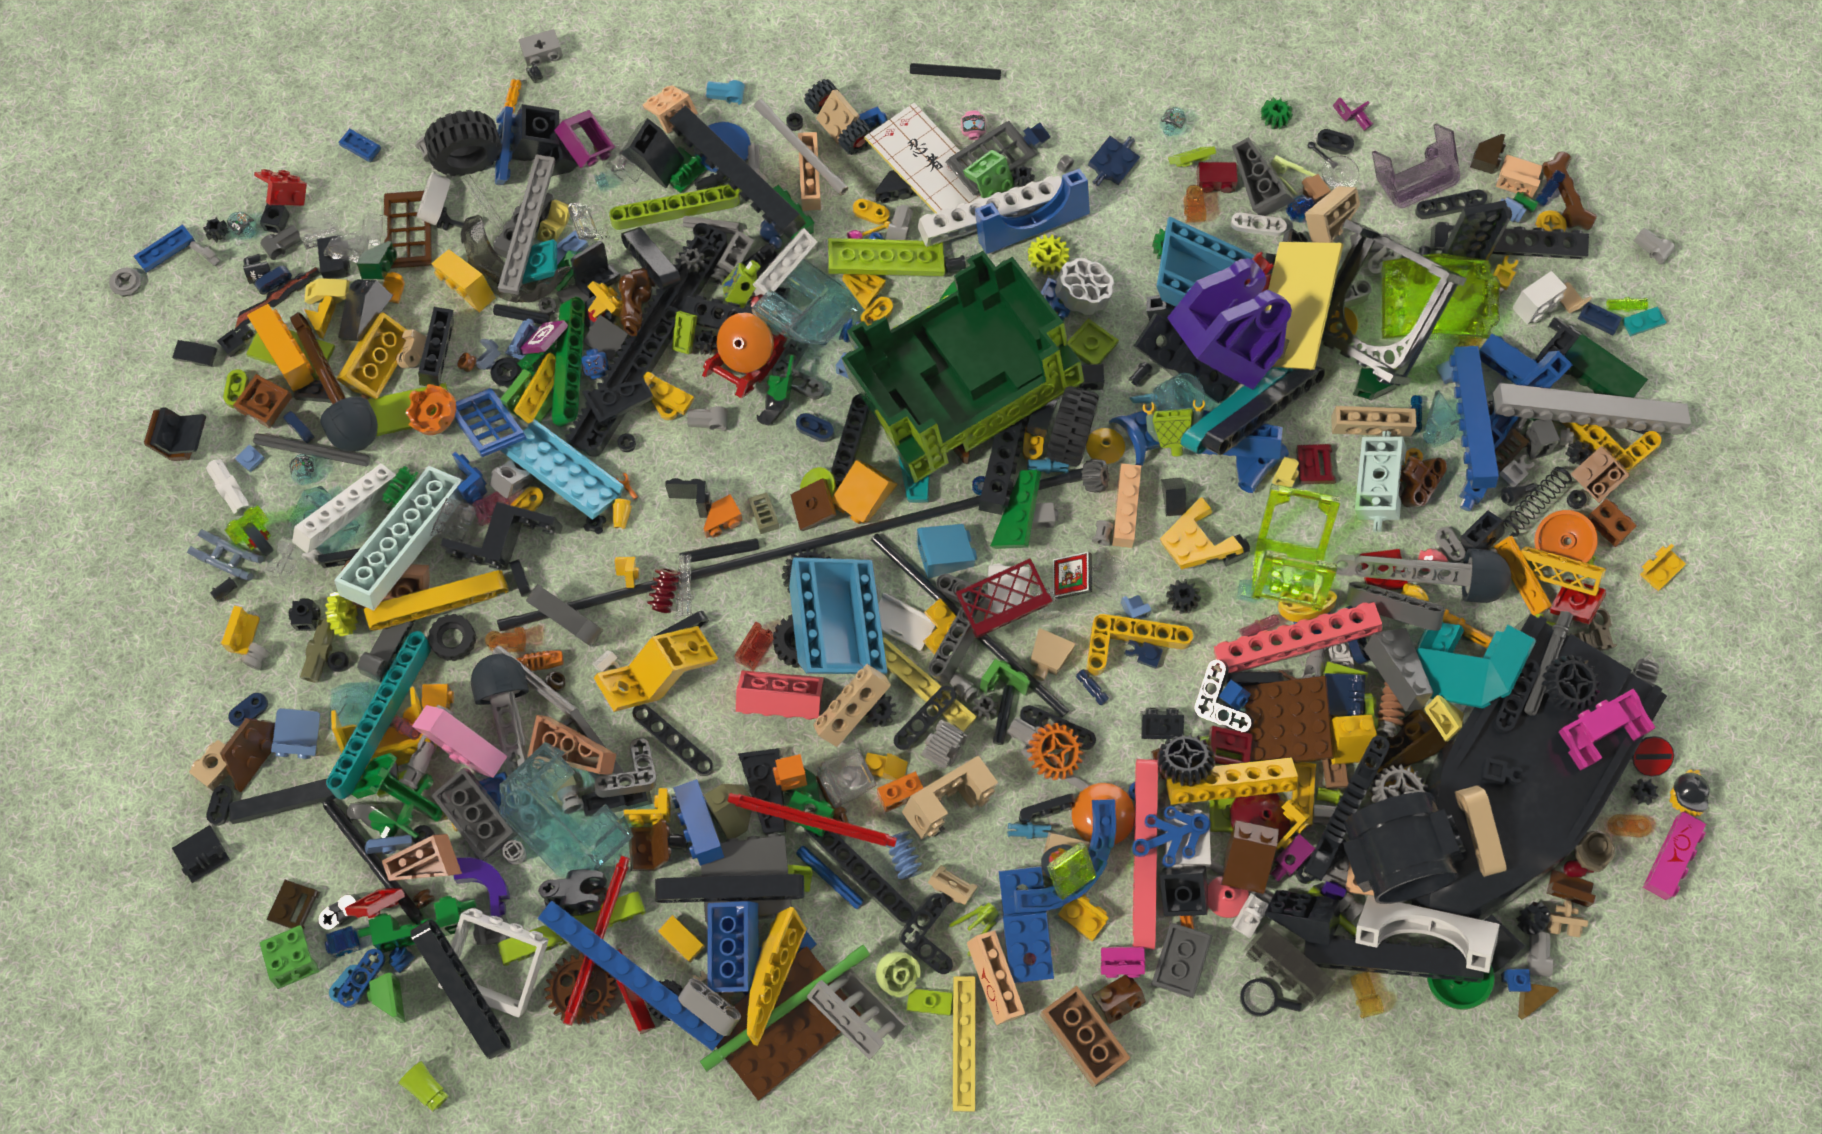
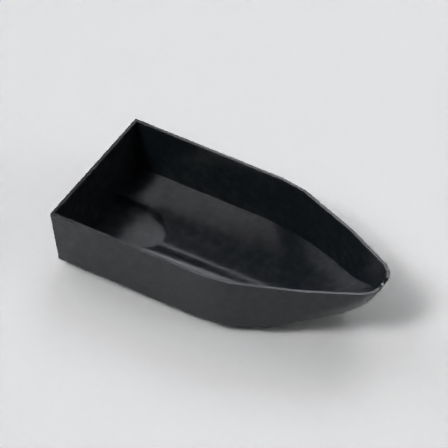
(1554, 801)

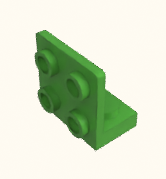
(990, 174)
(516, 390)
(1003, 671)
(288, 957)

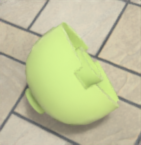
(897, 973)

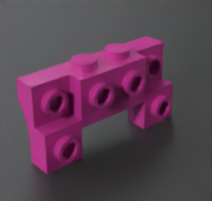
(1608, 717)

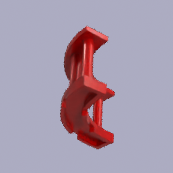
(745, 384)

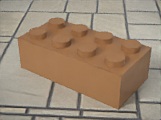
(1084, 1036)

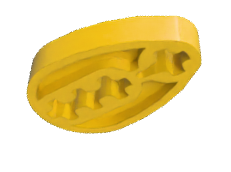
(1296, 613)

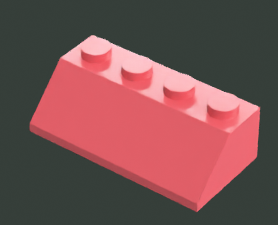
(779, 694)

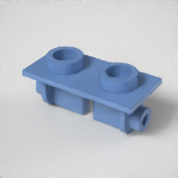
(523, 334)

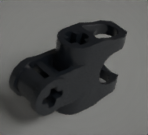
(572, 893)

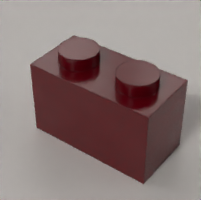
(1217, 176)

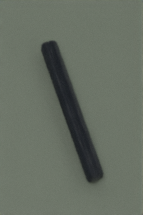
(955, 71)

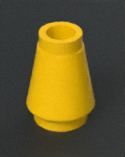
(621, 512)

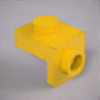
(627, 567)

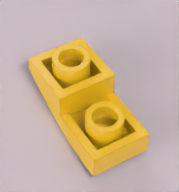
(681, 938)

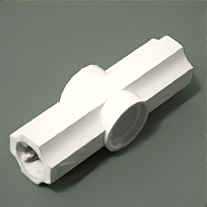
(228, 487)

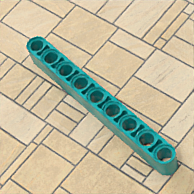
(1193, 436)
(378, 715)

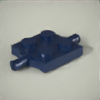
(1113, 160)

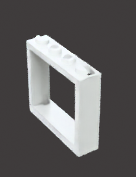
(495, 999)

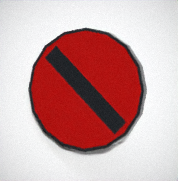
(1653, 756)

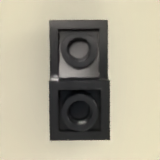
(195, 353)

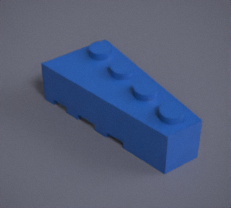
(1262, 443)

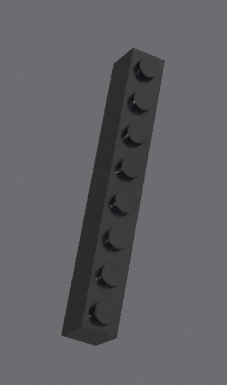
(1393, 959)

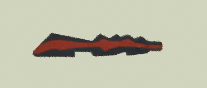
(276, 297)

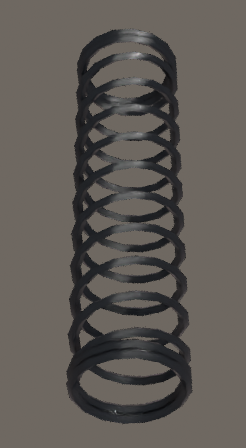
(1560, 469)

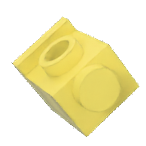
(1286, 472)

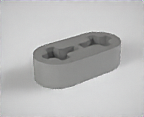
(1446, 547)

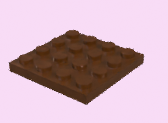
(1290, 720)

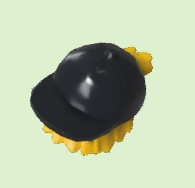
(1690, 793)

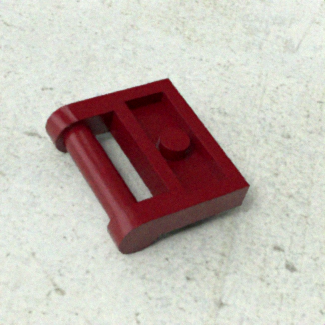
(1309, 464)
(1232, 742)

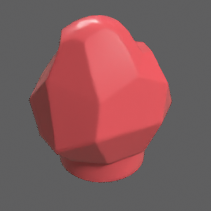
(1431, 555)

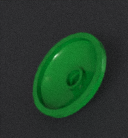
(1462, 995)

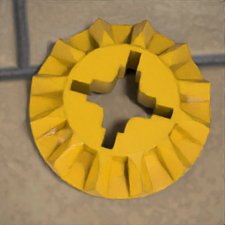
(1556, 219)

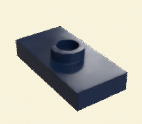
(1599, 318)

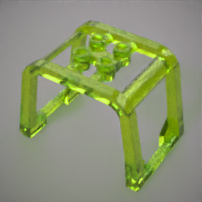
(1289, 572)

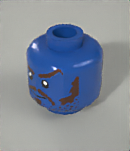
(595, 363)

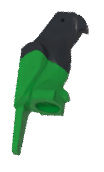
(777, 396)

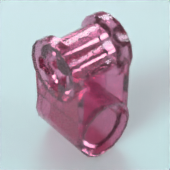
(487, 506)

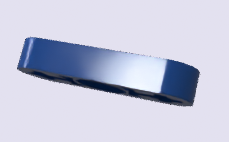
(352, 978)

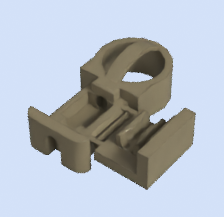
(1601, 634)

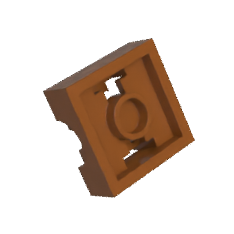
(265, 394)

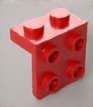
(283, 187)

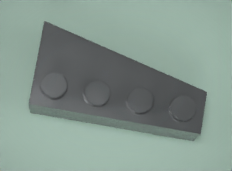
(1260, 179)
(1400, 667)

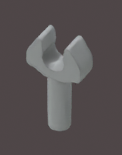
(208, 254)

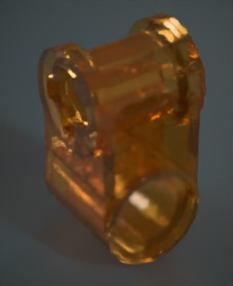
(1194, 204)

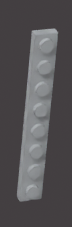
(526, 224)

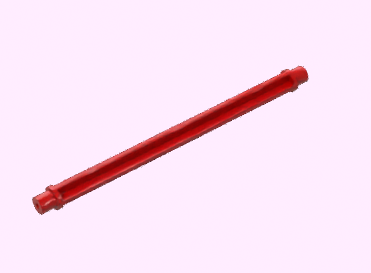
(812, 820)
(600, 930)

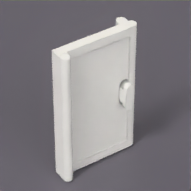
(904, 620)

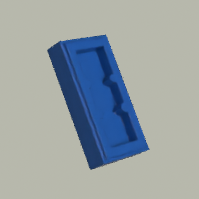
(359, 145)

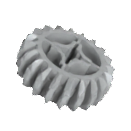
(1402, 777)

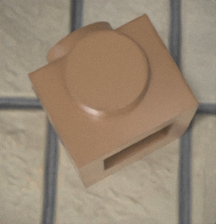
(1315, 188)

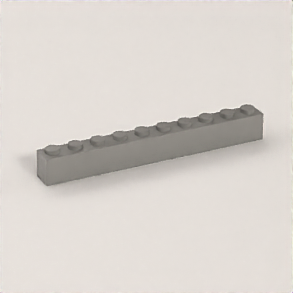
(1591, 409)

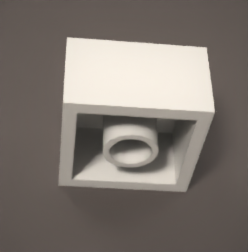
(1539, 298)

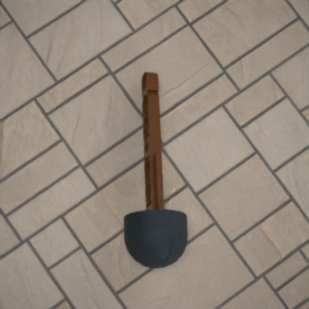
(348, 421)

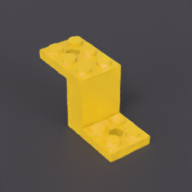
(655, 668)

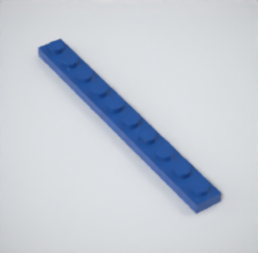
(628, 974)

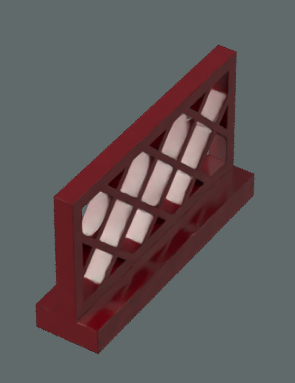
(1016, 611)

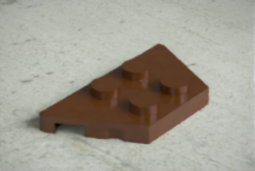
(248, 750)

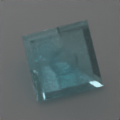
(350, 702)

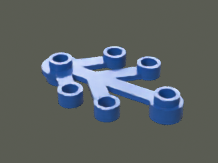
(1173, 834)

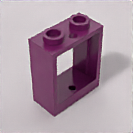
(593, 131)

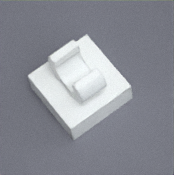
(605, 660)

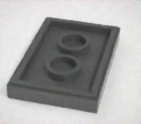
(1182, 960)

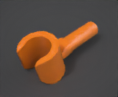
(627, 486)

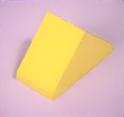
(1445, 717)

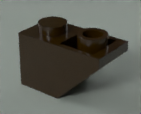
(1487, 154)

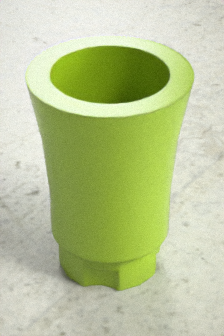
(424, 1086)

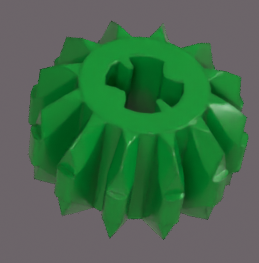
(1276, 113)

